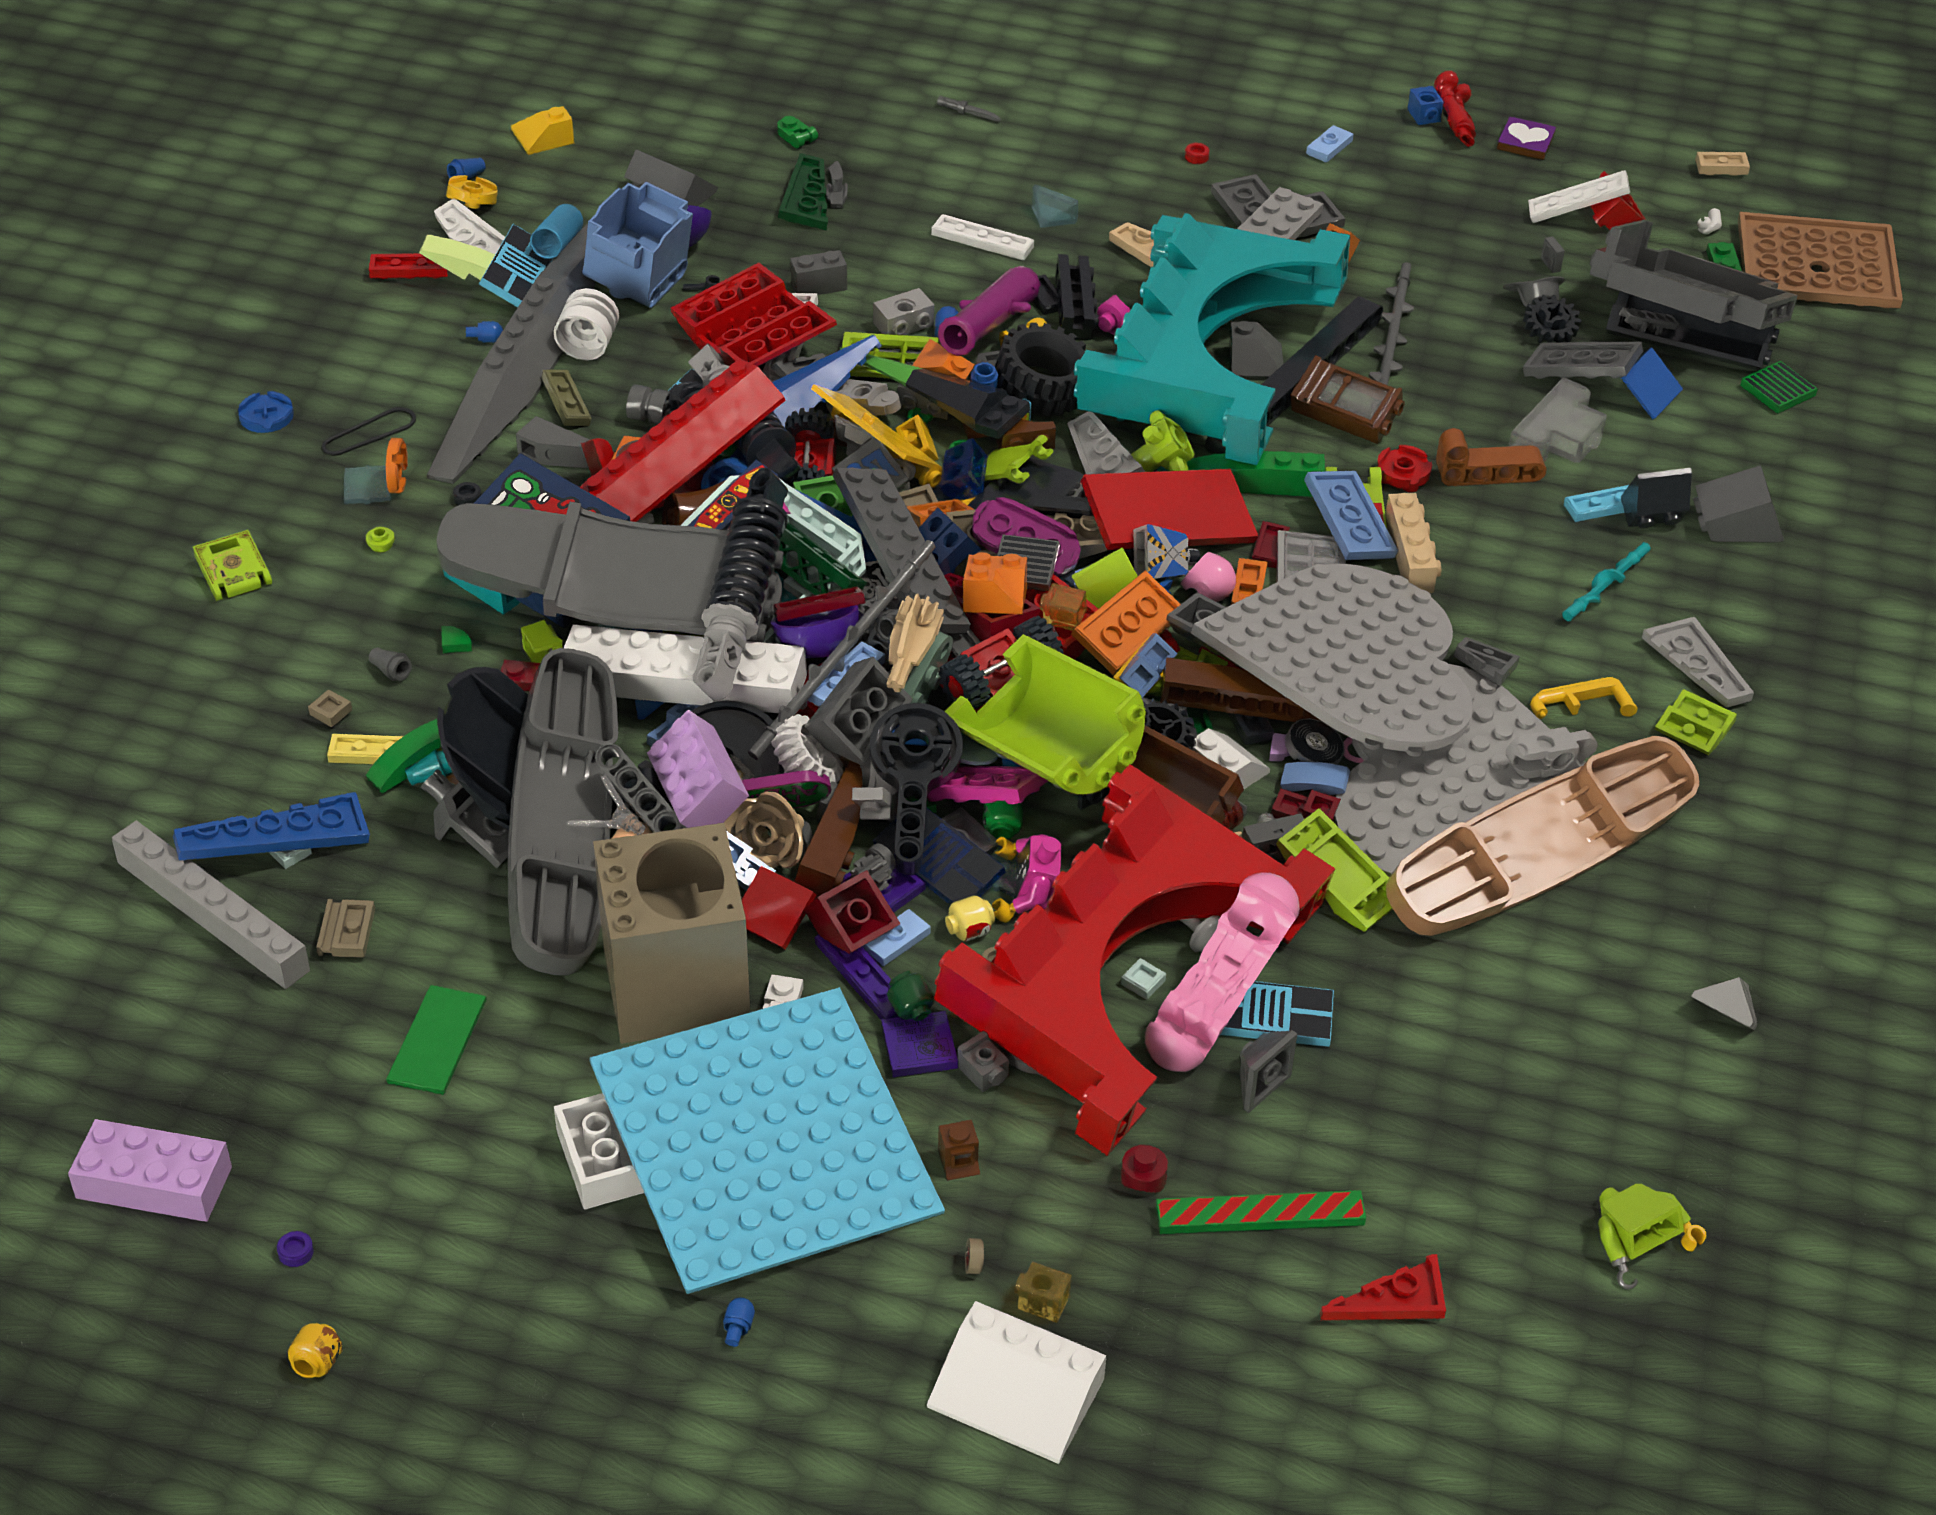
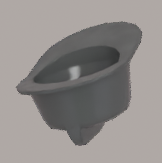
(1535, 289)

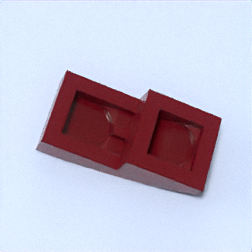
(1291, 803)

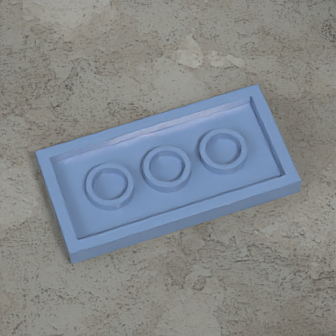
(1351, 515)

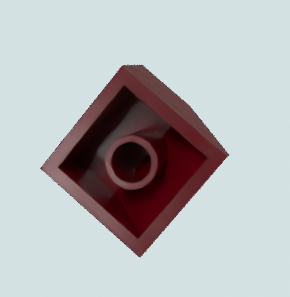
(852, 913)

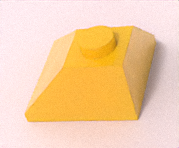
(545, 130)

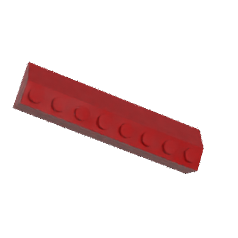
(686, 440)

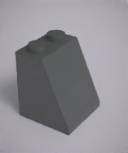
(1738, 508)

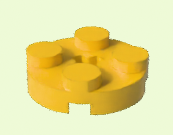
(472, 192)

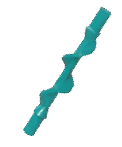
(1604, 579)

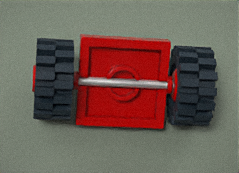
(813, 444)
(983, 669)

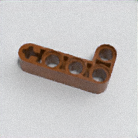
(1486, 465)

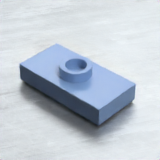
(1329, 143)
(900, 939)

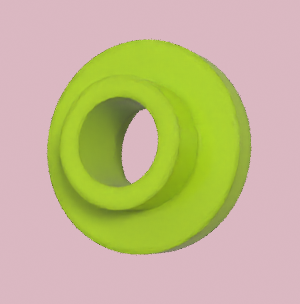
(380, 539)

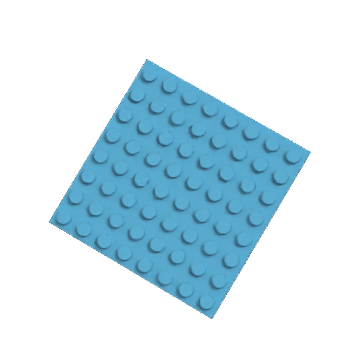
(764, 1139)

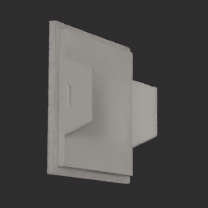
(851, 434)

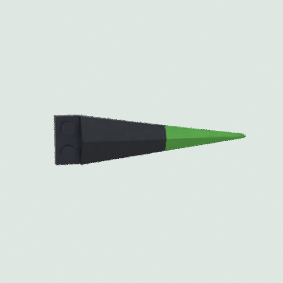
(975, 404)

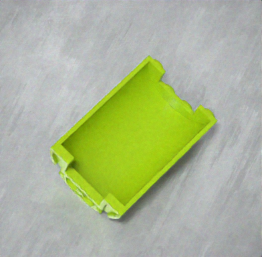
(1058, 719)

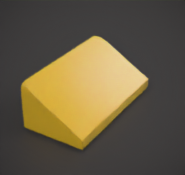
(918, 434)

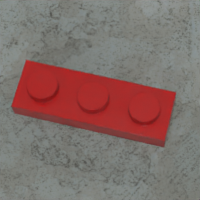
(404, 266)

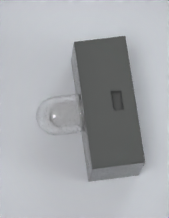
(1268, 831)

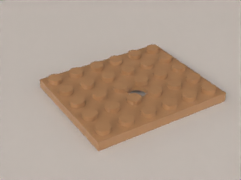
(1853, 254)

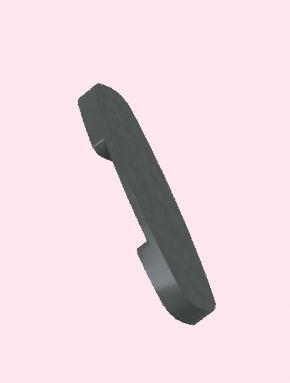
(509, 549)
(555, 781)

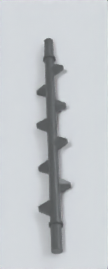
(1393, 319)
(835, 660)

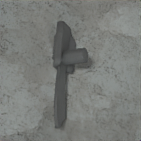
(836, 193)

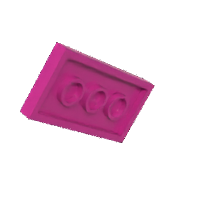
(988, 784)

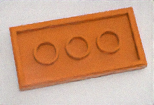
(1126, 622)

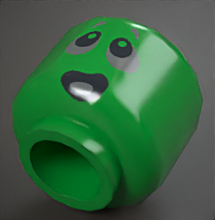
(1003, 818)

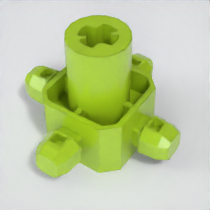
(1165, 445)

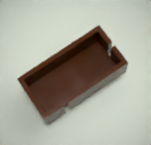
(1188, 774)

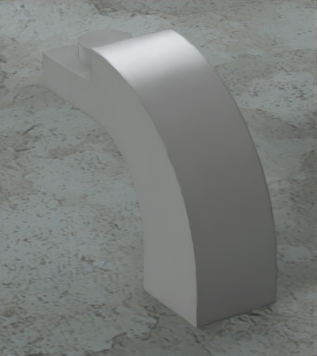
(878, 800)

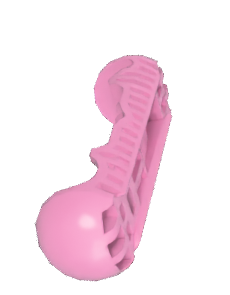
(1227, 968)

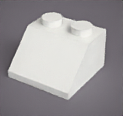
(1230, 755)

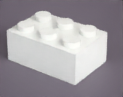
(595, 1152)

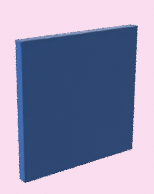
(1652, 383)

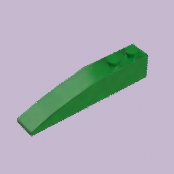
(1274, 474)

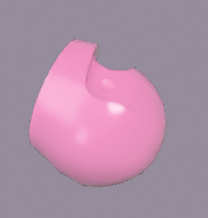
(1211, 577)

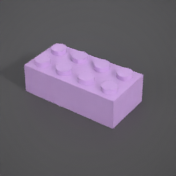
(697, 772)
(150, 1170)

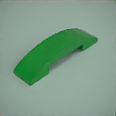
(412, 747)

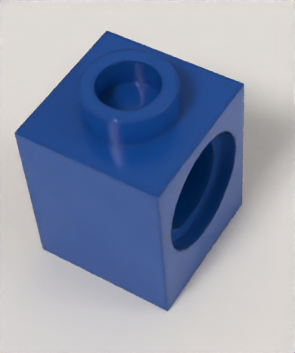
(1425, 105)

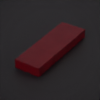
(818, 603)

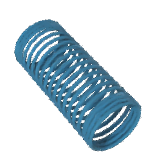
(556, 231)

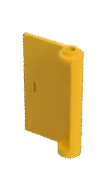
(926, 469)

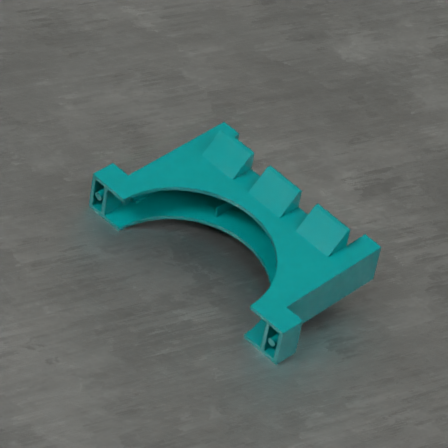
(1195, 286)

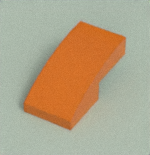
(1249, 578)

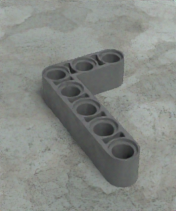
(638, 795)

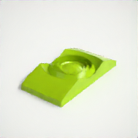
(1357, 884)

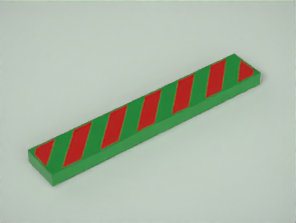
(1260, 1212)

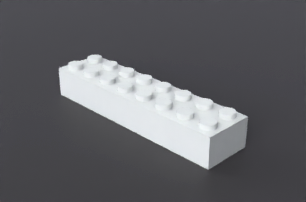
(663, 667)

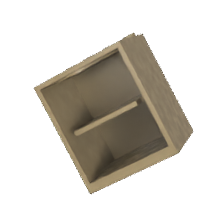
(672, 930)

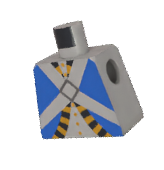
(1162, 552)

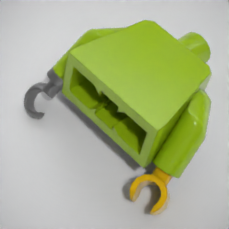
(1640, 1221)

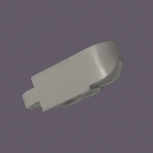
(871, 396)
(1550, 752)

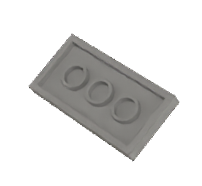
(1283, 215)

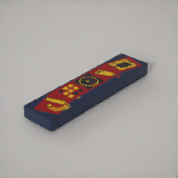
(719, 512)

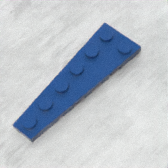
(326, 824)

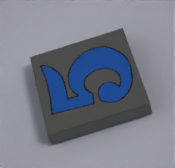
(875, 455)

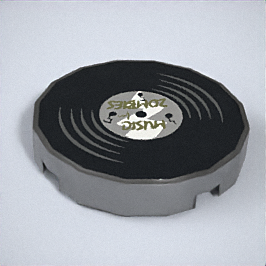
(1314, 742)

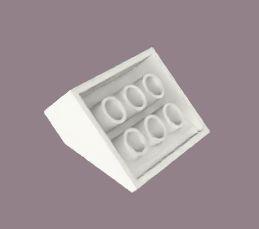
(1017, 1382)

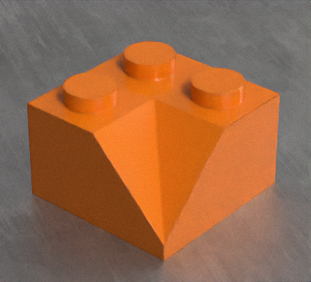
(995, 584)

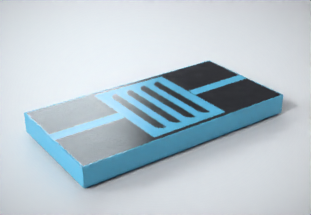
(514, 267)
(1284, 1008)

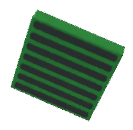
(1778, 387)

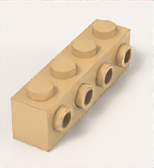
(1411, 536)

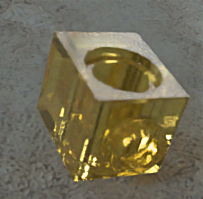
(1047, 1303)

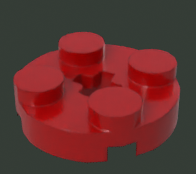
(1408, 478)

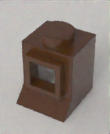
(958, 1149)

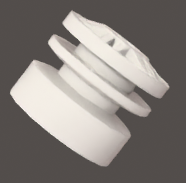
(586, 324)

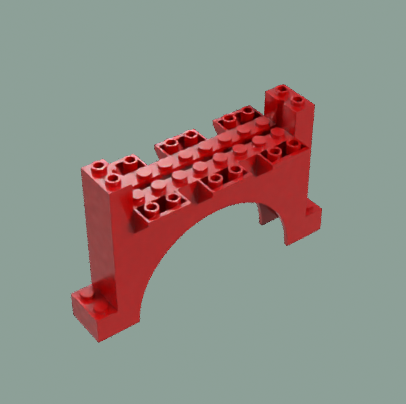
(1044, 982)

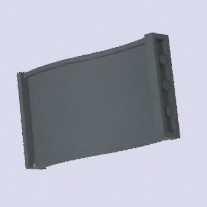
(638, 573)

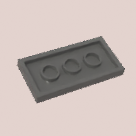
(1583, 359)

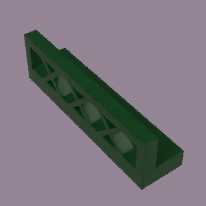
(817, 557)

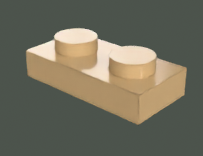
(1722, 163)

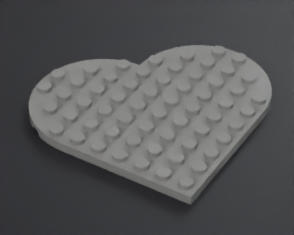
(1351, 652)
(1413, 795)

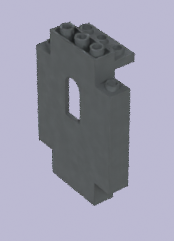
(1688, 281)

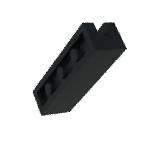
(1077, 299)

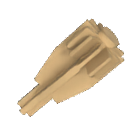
(912, 637)

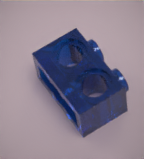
(963, 471)

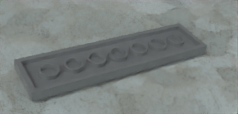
(896, 539)

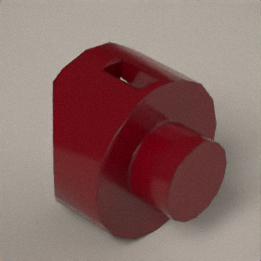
(1144, 1169)

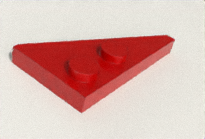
(1404, 1295)

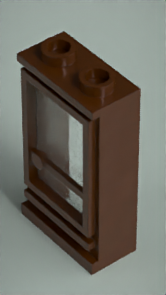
(1347, 400)

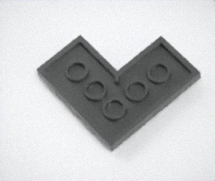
(1246, 194)

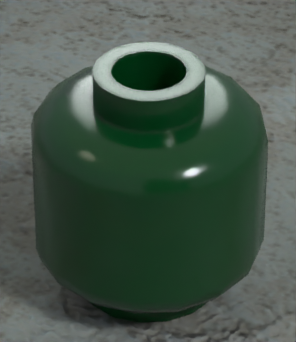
(910, 996)

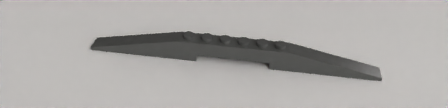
(514, 366)

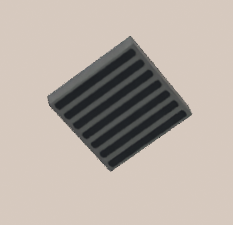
(1040, 556)

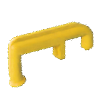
(1573, 693)

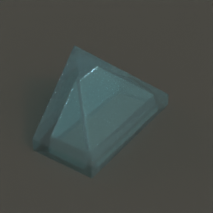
(1053, 208)

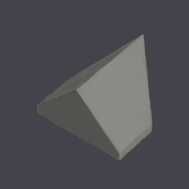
(1730, 999)

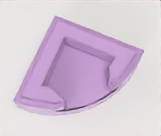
(1278, 749)

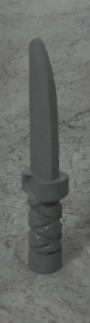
(963, 107)

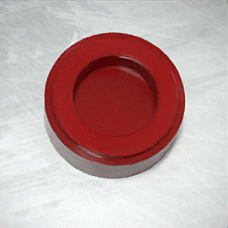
(1197, 153)

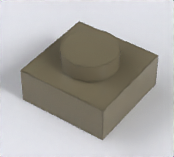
(330, 708)

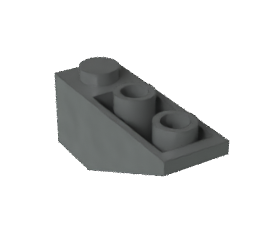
(551, 444)

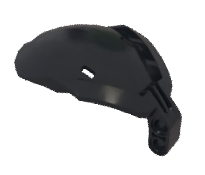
(482, 739)

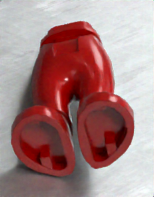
(1454, 99)

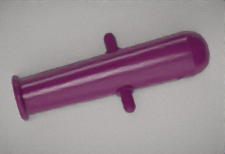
(989, 310)

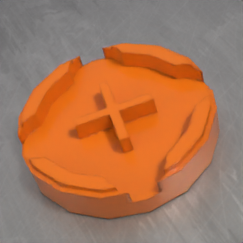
(396, 462)

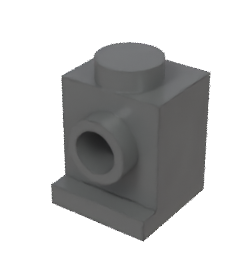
(983, 1062)

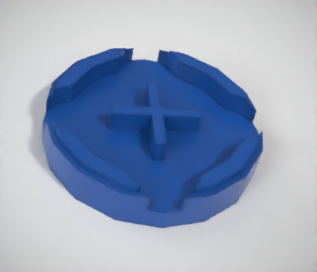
(265, 412)

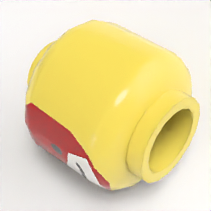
(970, 918)

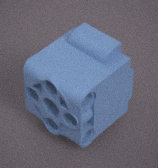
(638, 243)

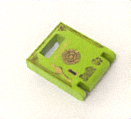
(232, 564)

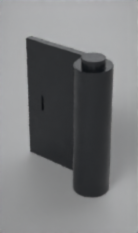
(1043, 479)

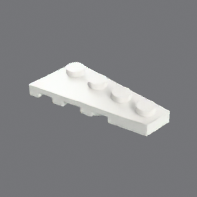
(467, 227)

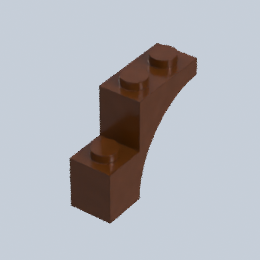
(1022, 433)

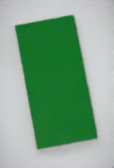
(436, 1039)

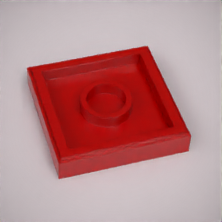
(775, 907)

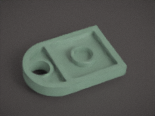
(925, 676)

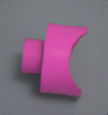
(1112, 314)

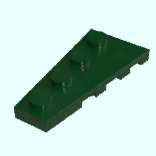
(806, 194)

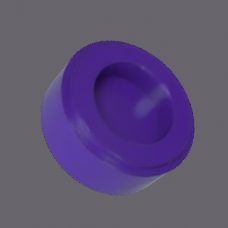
(295, 1249)

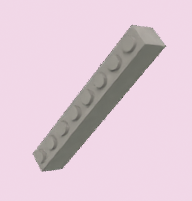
(211, 905)

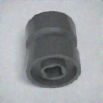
(646, 404)

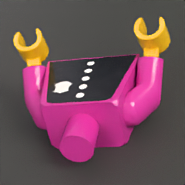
(1035, 872)

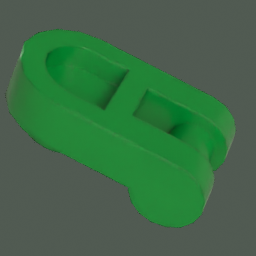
(795, 131)

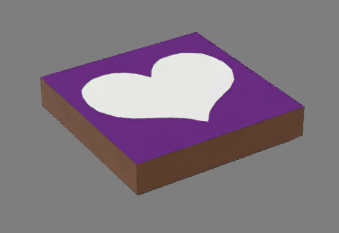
(1526, 138)

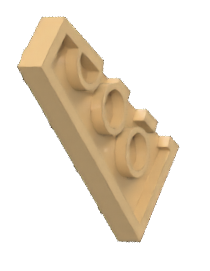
(1134, 241)

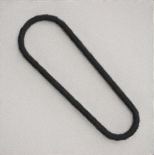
(371, 439)

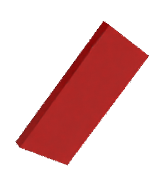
(1192, 502)

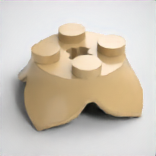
(770, 810)

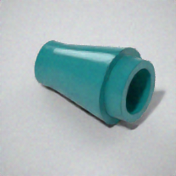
(427, 766)

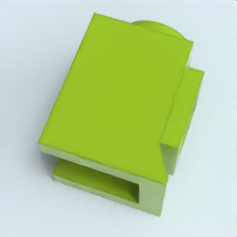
(539, 640)

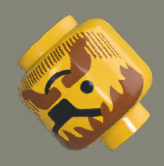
(314, 1350)

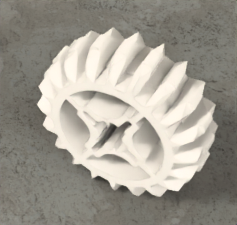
(802, 752)

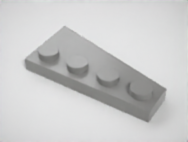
(1100, 449)
(1698, 656)

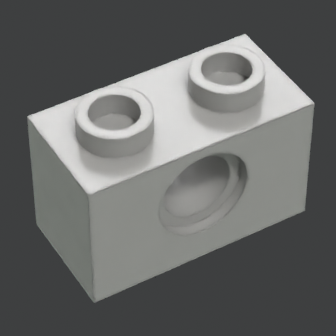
(903, 313)

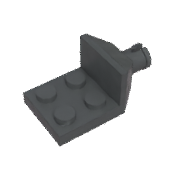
(461, 812)

